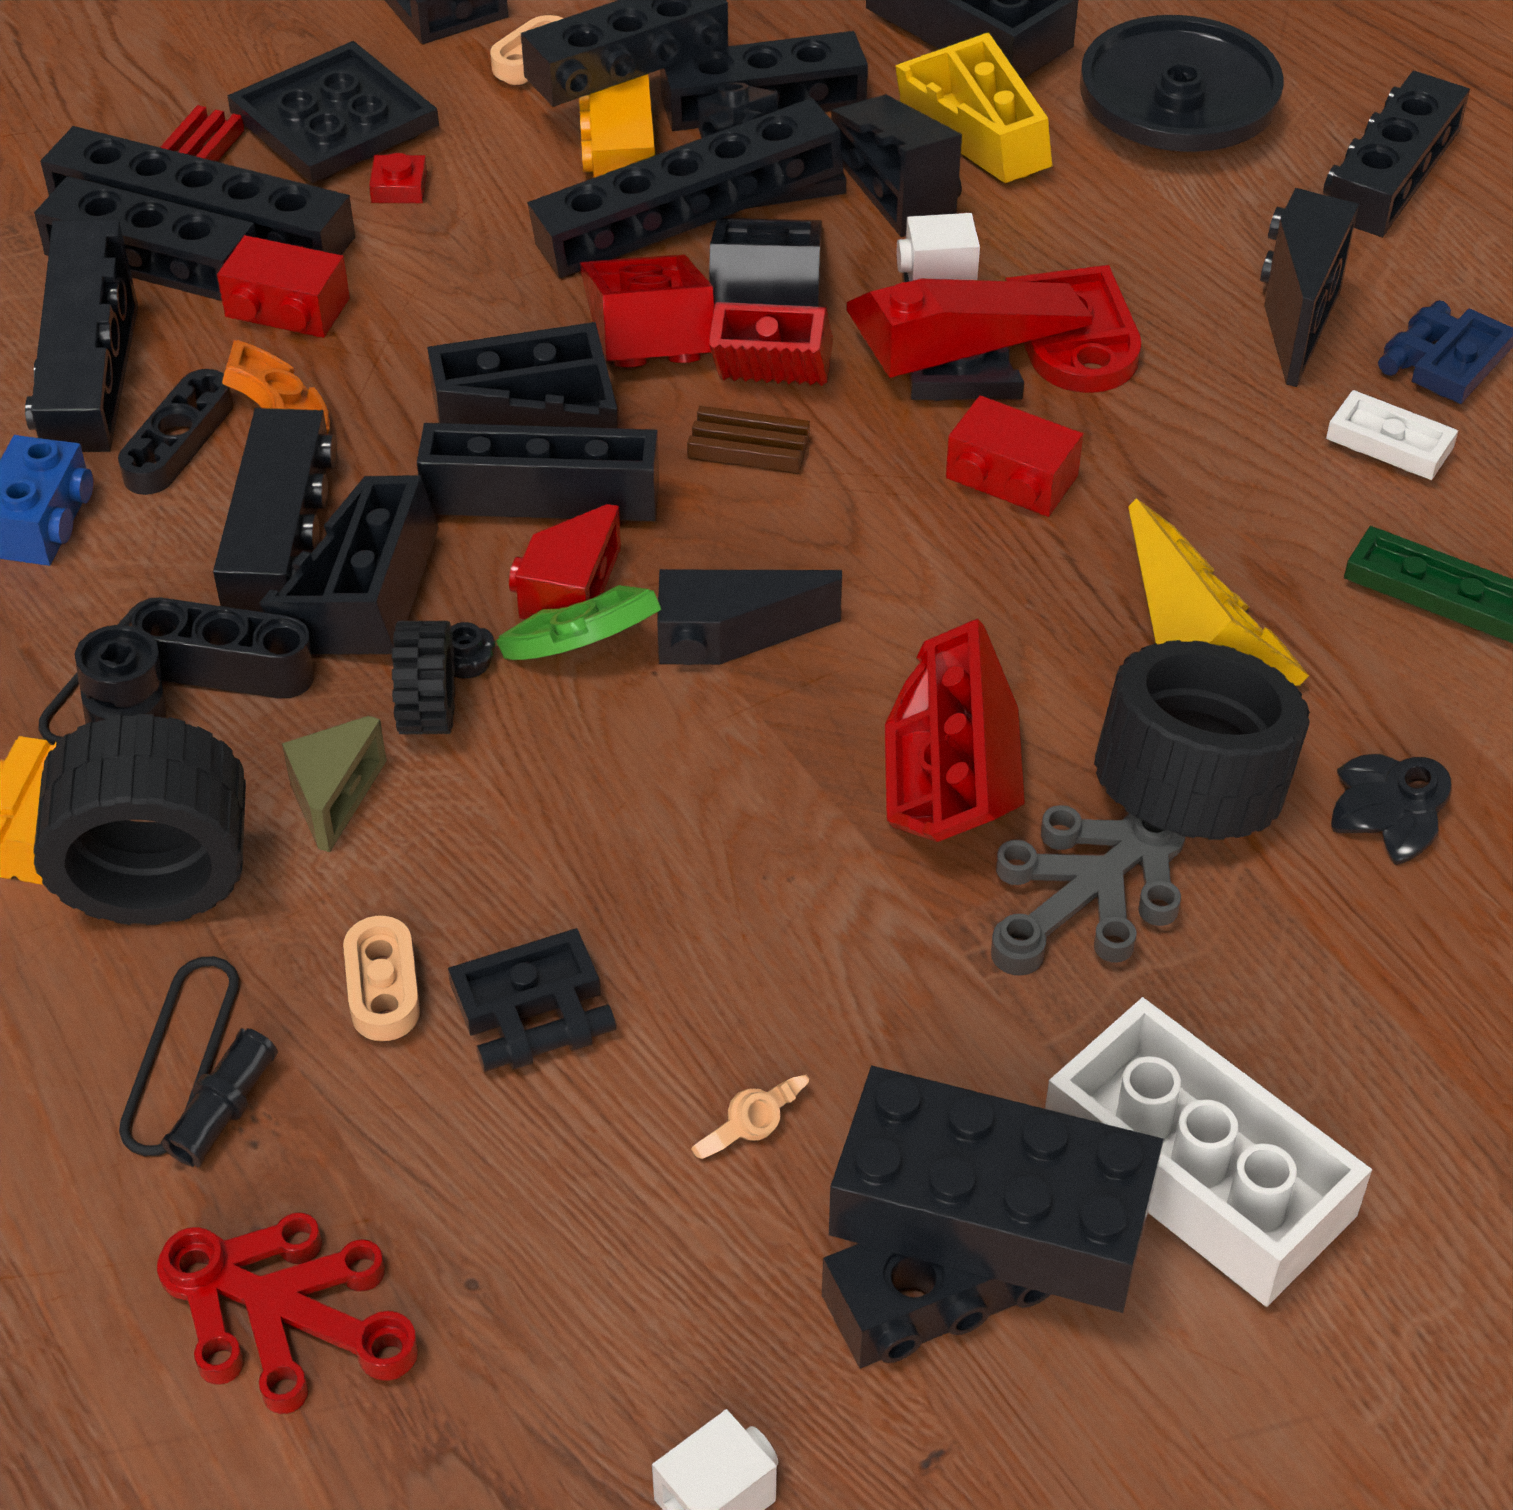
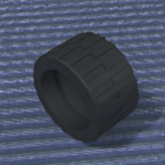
(1201, 739)
(150, 773)

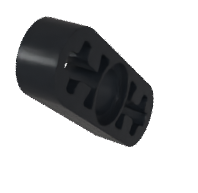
(175, 451)

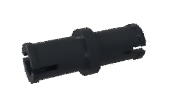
(219, 1097)

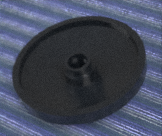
(1181, 83)

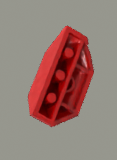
(953, 739)

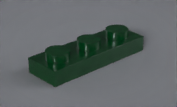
(1433, 582)

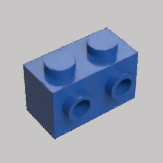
(40, 497)

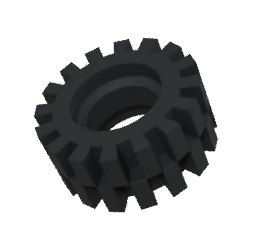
(423, 677)

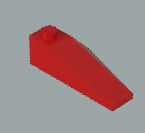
(952, 319)

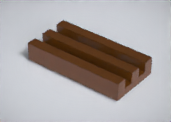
(748, 439)

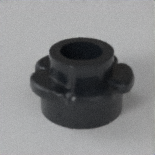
(471, 649)

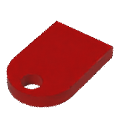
(1109, 341)

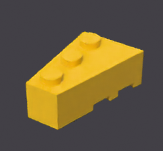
(983, 99)

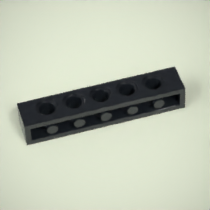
(686, 187)
(277, 206)

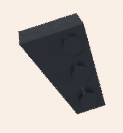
(525, 380)
(363, 568)

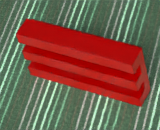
(199, 127)

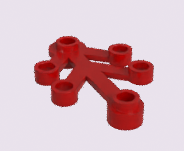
(280, 1299)

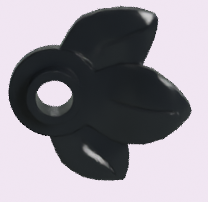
(1385, 803)

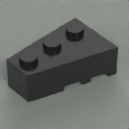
(900, 158)

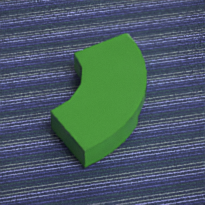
(578, 625)

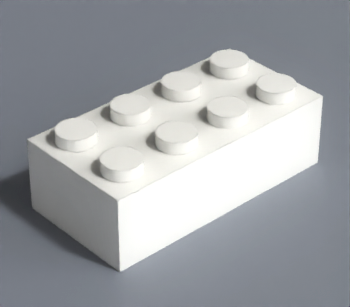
(1235, 1165)

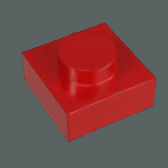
(398, 178)

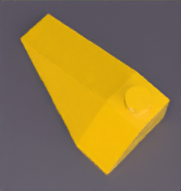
(1192, 602)

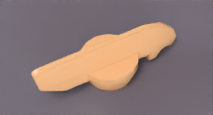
(751, 1116)

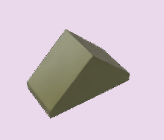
(333, 774)

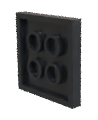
(333, 111)

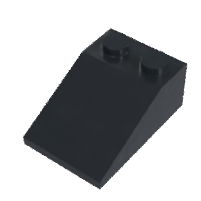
(766, 261)
(1305, 273)

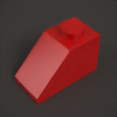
(567, 562)

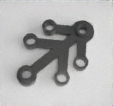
(1090, 878)

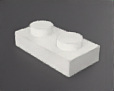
(1392, 434)

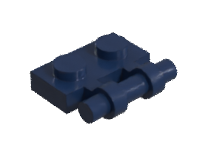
(1458, 360)

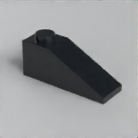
(732, 613)

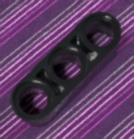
(228, 647)

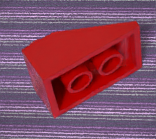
(649, 308)

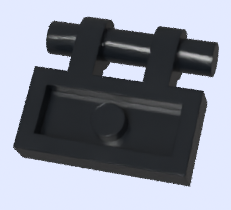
(526, 983)

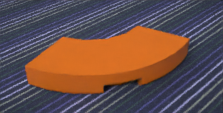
(269, 380)

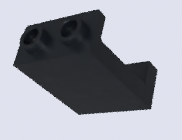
(442, 18)

